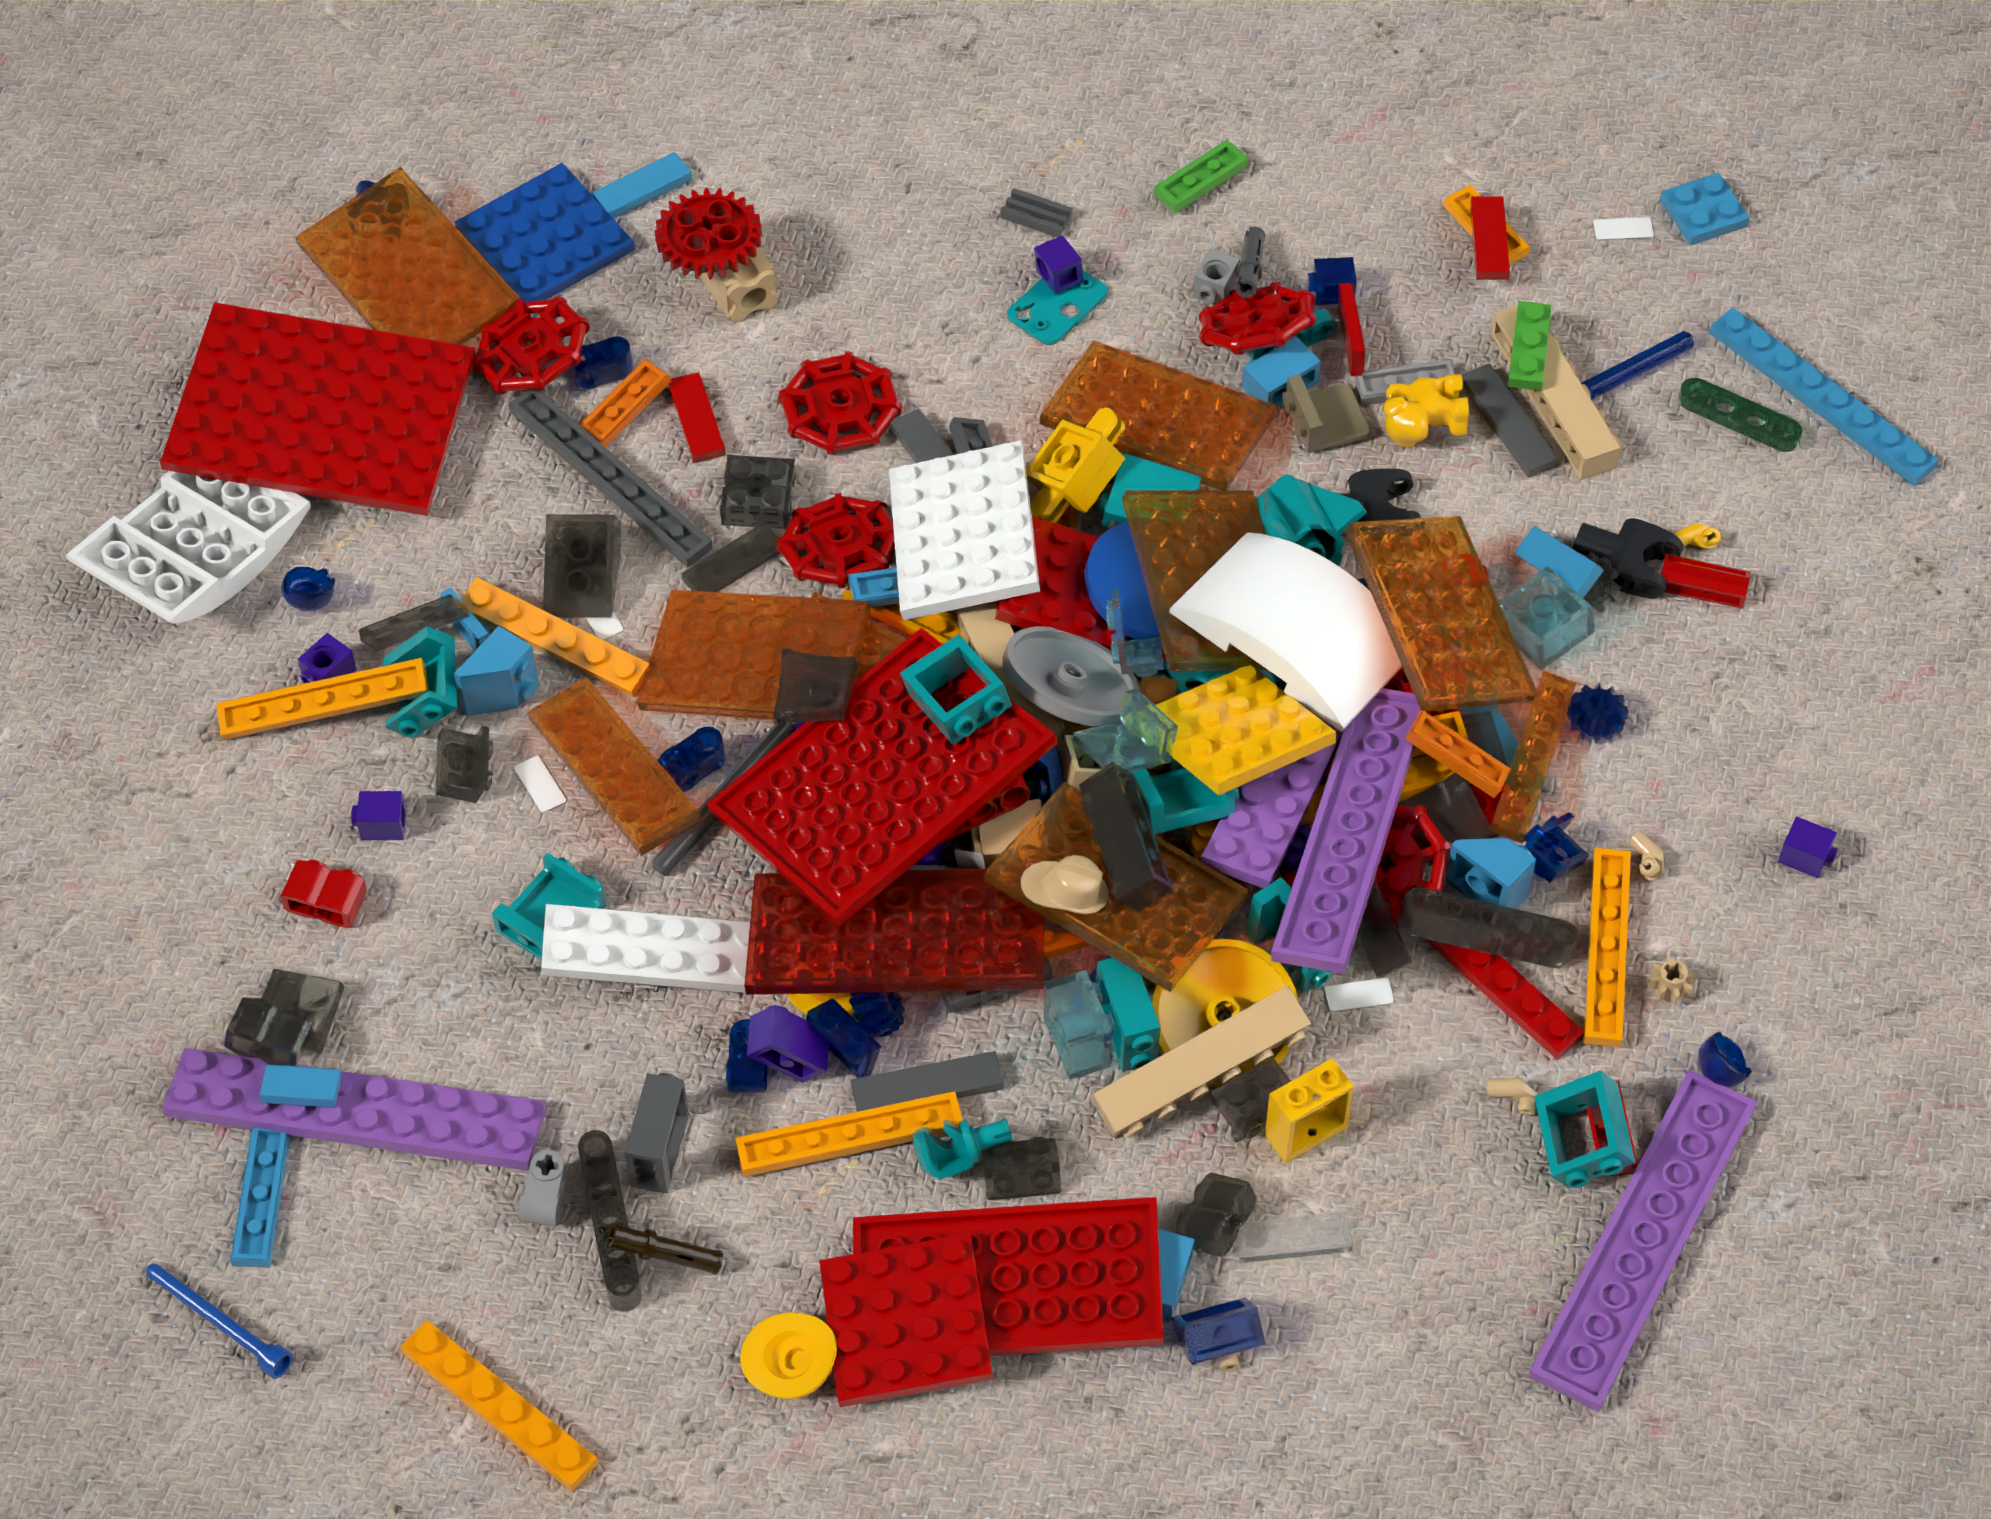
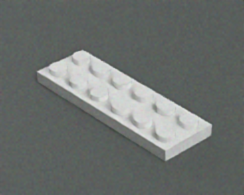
(644, 948)

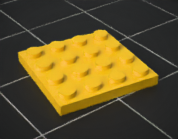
(1241, 729)

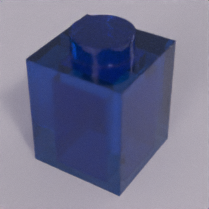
(1327, 276)

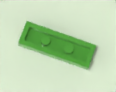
(1200, 176)
(1529, 345)

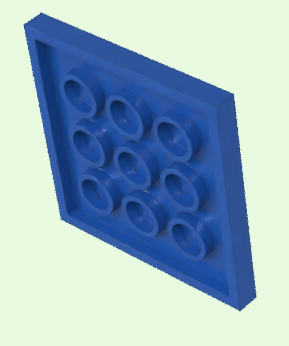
(545, 235)

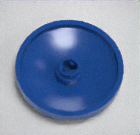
(1116, 565)

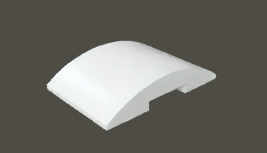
(191, 543)
(1298, 622)

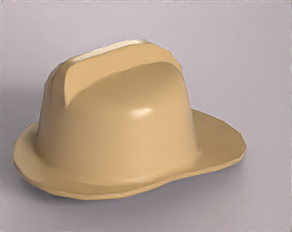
(1066, 885)

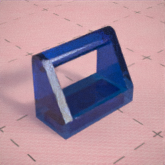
(1219, 1330)

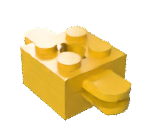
(1075, 465)

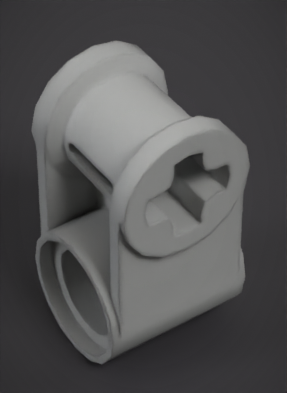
(544, 1190)

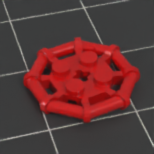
(1258, 319)
(547, 337)
(838, 418)
(831, 520)
(1411, 859)

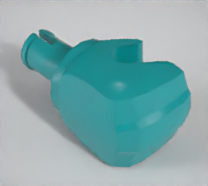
(959, 1153)

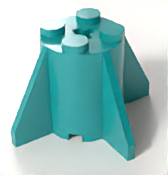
(1308, 515)

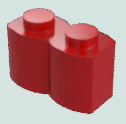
(324, 893)

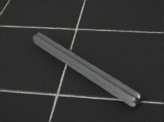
(684, 841)

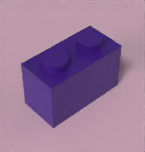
(787, 1043)

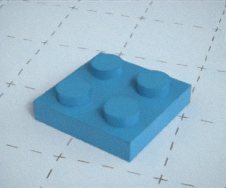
(1704, 208)

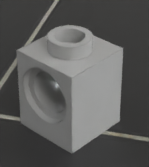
(1215, 277)

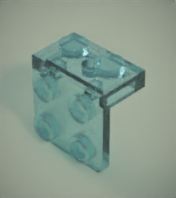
(1134, 656)

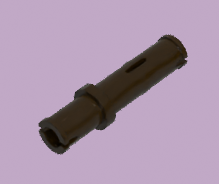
(650, 1245)

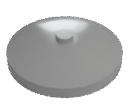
(1067, 675)

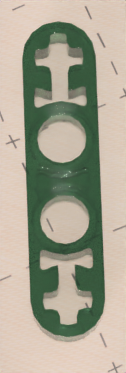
(1737, 418)

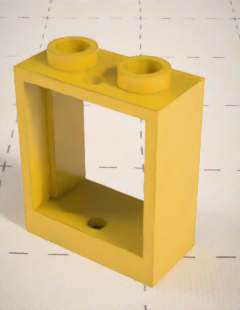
(1295, 1112)

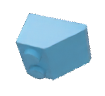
(497, 675)
(1491, 870)

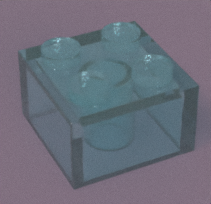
(1547, 617)
(1079, 1024)

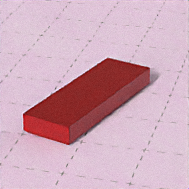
(1489, 238)
(1351, 329)
(696, 417)

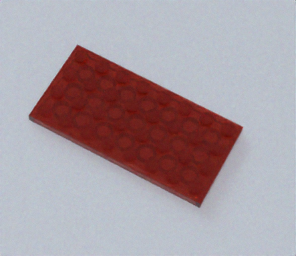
(912, 937)

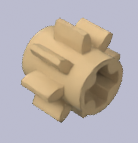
(1671, 980)

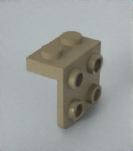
(1324, 415)

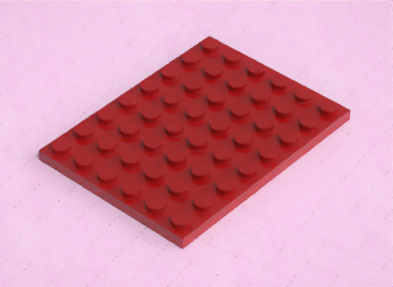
(319, 409)
(871, 794)

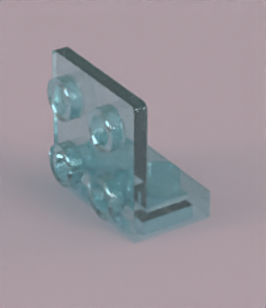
(1136, 741)

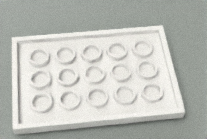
(963, 530)

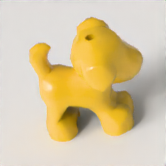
(1429, 403)

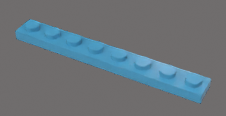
(1824, 396)

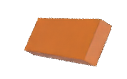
(625, 402)
(1457, 753)

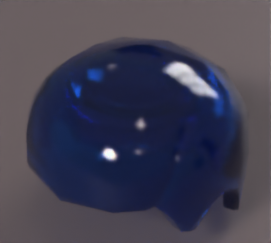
(307, 588)
(1723, 1061)

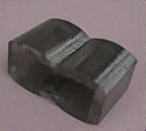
(268, 1033)
(1217, 1213)

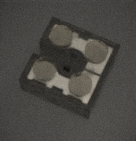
(758, 491)

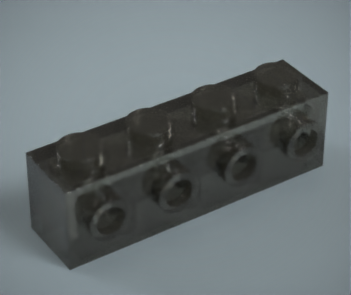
(1125, 837)

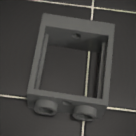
(657, 1132)

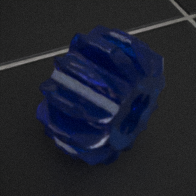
(1597, 712)
(878, 1012)

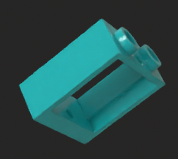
(940, 668)
(1132, 1013)
(1573, 1098)

